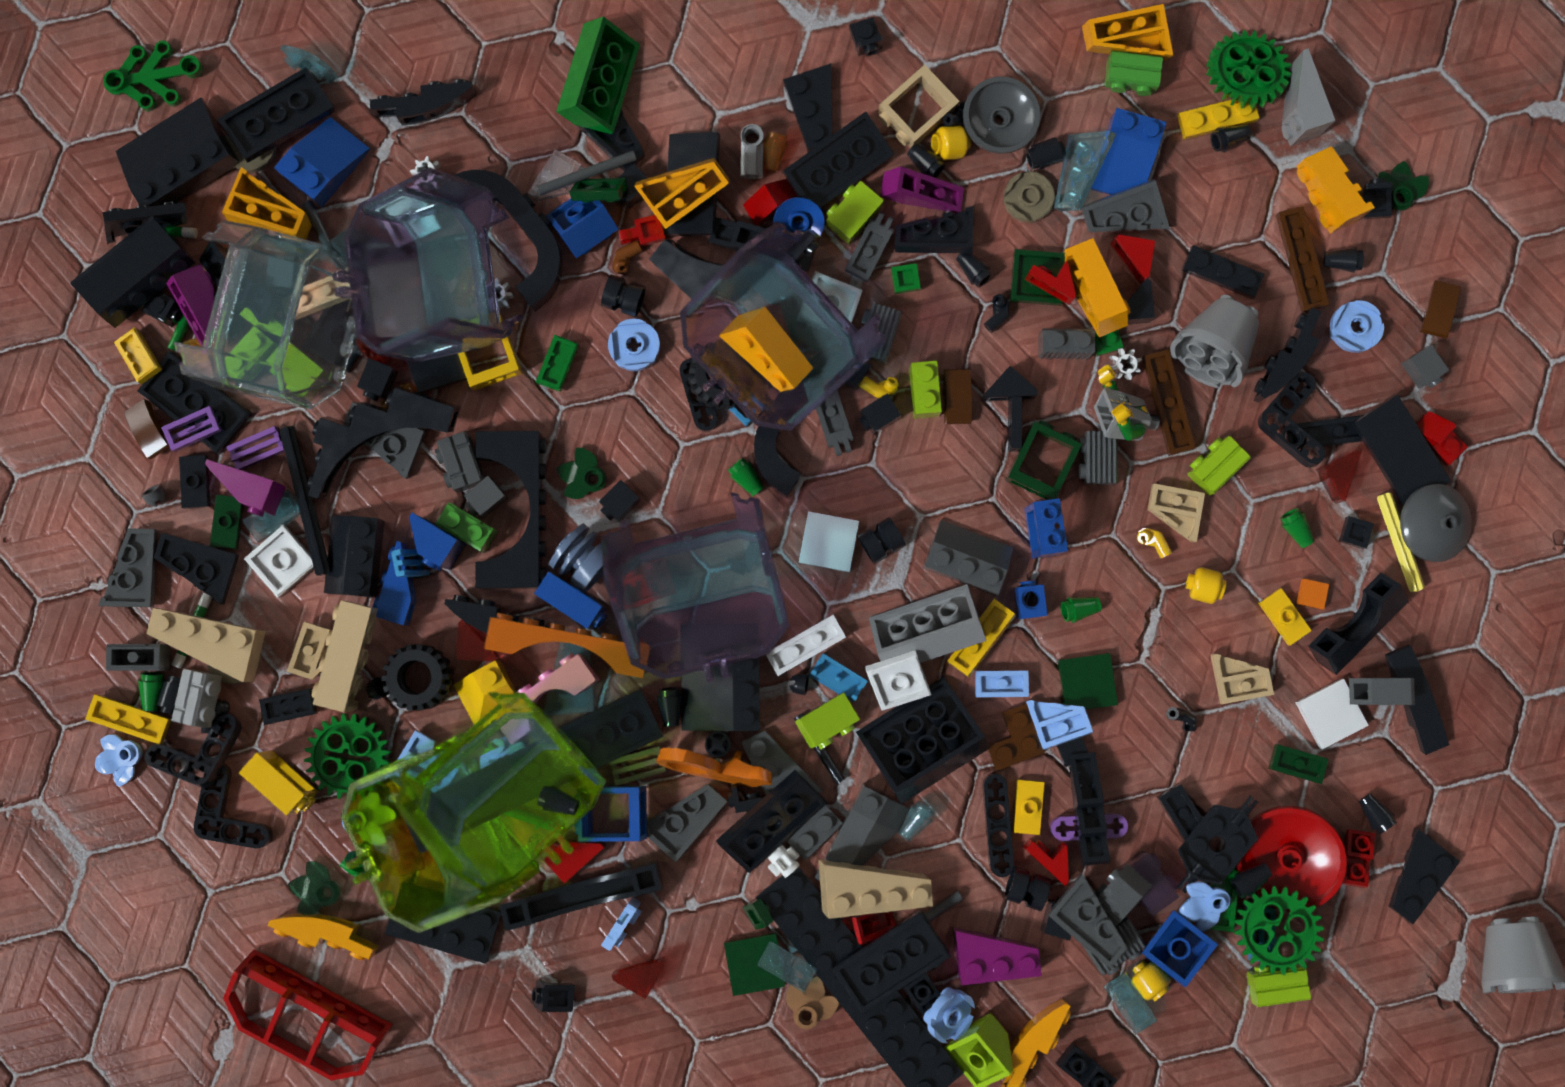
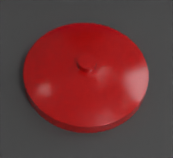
(1299, 851)

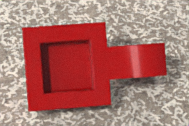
(646, 230)

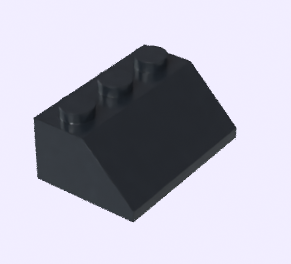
(354, 556)

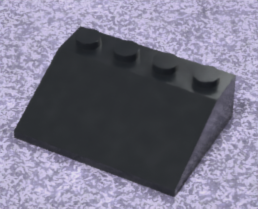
(176, 156)
(725, 703)
(923, 741)

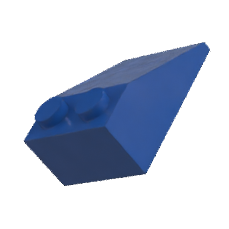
(1131, 152)
(322, 161)

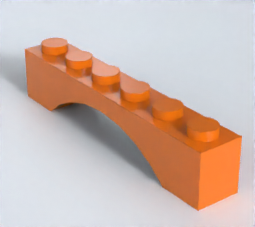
(512, 636)

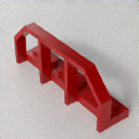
(315, 999)

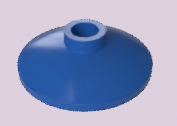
(799, 206)

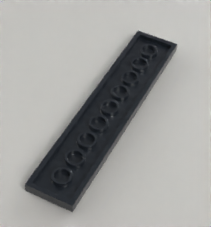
(606, 734)
(890, 1024)

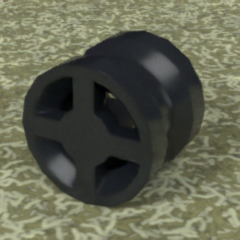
(715, 742)

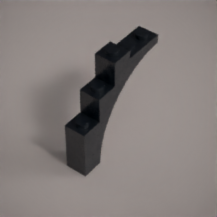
(693, 272)
(368, 420)

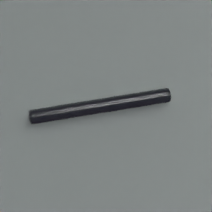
(305, 502)

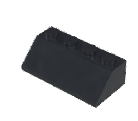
(132, 272)

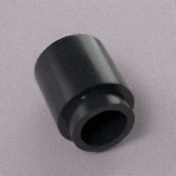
(1045, 153)
(168, 694)

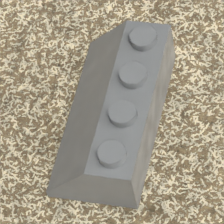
(929, 626)

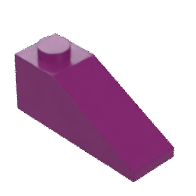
(921, 190)
(195, 298)
(249, 489)

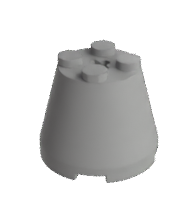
(1218, 343)
(1520, 958)

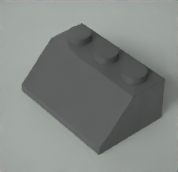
(968, 558)

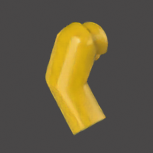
(881, 388)
(1156, 539)

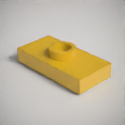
(138, 355)
(1284, 616)
(1028, 807)

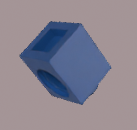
(1038, 609)

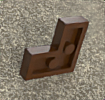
(1022, 741)

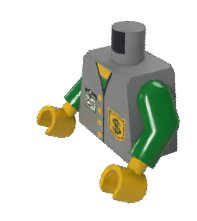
(1120, 413)

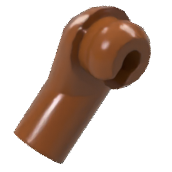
(622, 257)

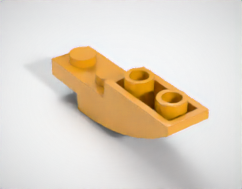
(315, 928)
(1036, 1035)

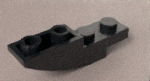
(434, 102)
(737, 234)
(1286, 365)
(478, 614)

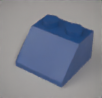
(582, 225)
(435, 544)
(1179, 948)

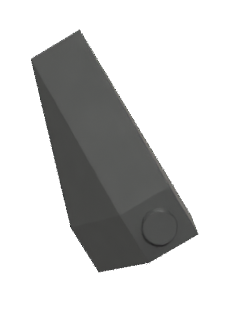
(866, 828)

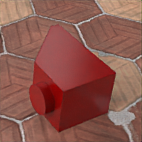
(573, 862)

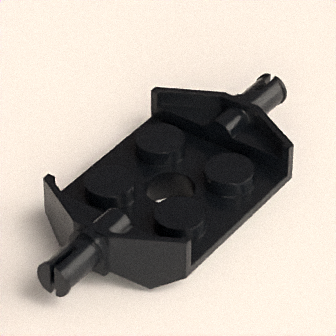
(1238, 834)

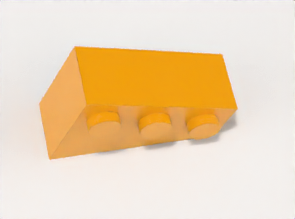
(1131, 31)
(681, 190)
(1332, 190)
(257, 205)
(1096, 288)
(767, 348)

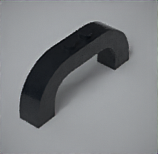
(546, 277)
(771, 467)

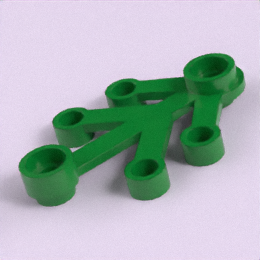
(149, 75)

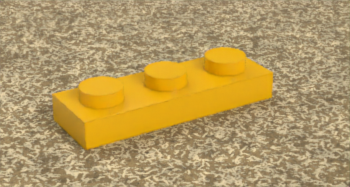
(1210, 117)
(994, 623)
(128, 719)

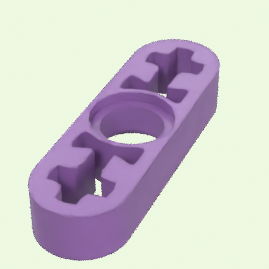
(1069, 834)

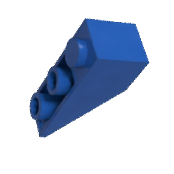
(397, 594)

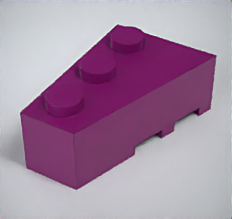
(992, 958)

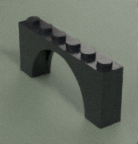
(522, 564)

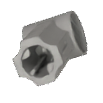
(752, 153)

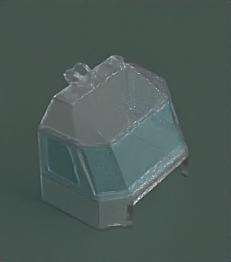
(275, 320)

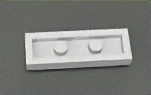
(805, 645)

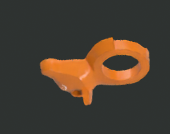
(733, 771)

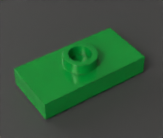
(557, 363)

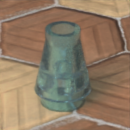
(916, 820)

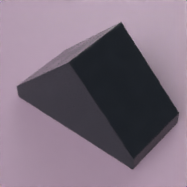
(1141, 304)
(1009, 385)

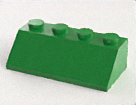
(598, 76)

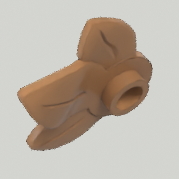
(813, 1000)

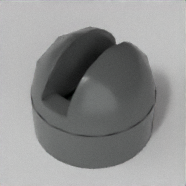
(154, 494)

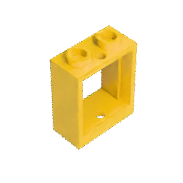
(495, 374)
(279, 783)

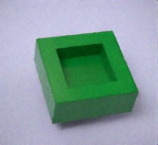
(905, 278)
(1108, 343)

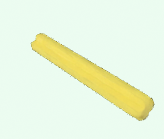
(1405, 556)

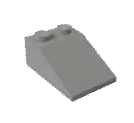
(1305, 103)

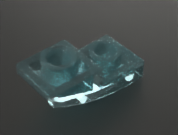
(300, 59)
(265, 526)
(787, 967)
(1130, 1003)

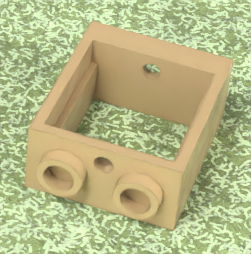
(935, 89)

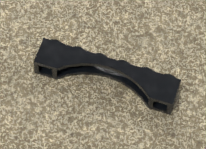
(581, 894)

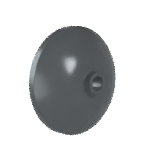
(1003, 99)
(1425, 519)

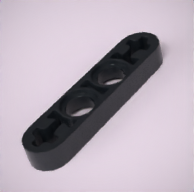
(1002, 824)

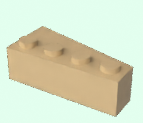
(217, 643)
(345, 657)
(870, 890)

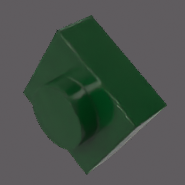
(758, 913)

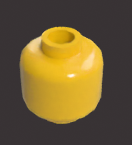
(950, 142)
(1206, 585)
(1150, 980)

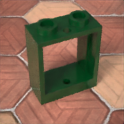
(1031, 484)

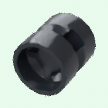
(622, 295)
(882, 540)
(1029, 889)

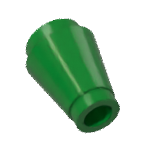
(745, 475)
(1297, 527)
(1079, 608)
(150, 688)

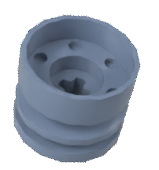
(579, 554)

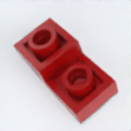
(1359, 852)

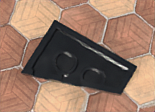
(812, 104)
(122, 222)
(941, 235)

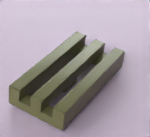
(615, 772)

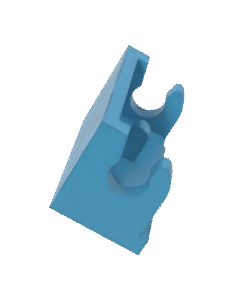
(838, 677)

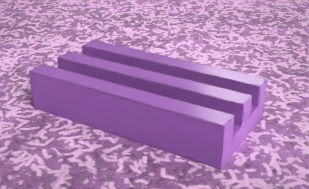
(195, 438)
(252, 439)

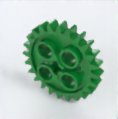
(1248, 69)
(351, 732)
(1302, 941)

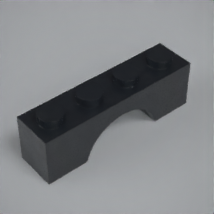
(1379, 604)

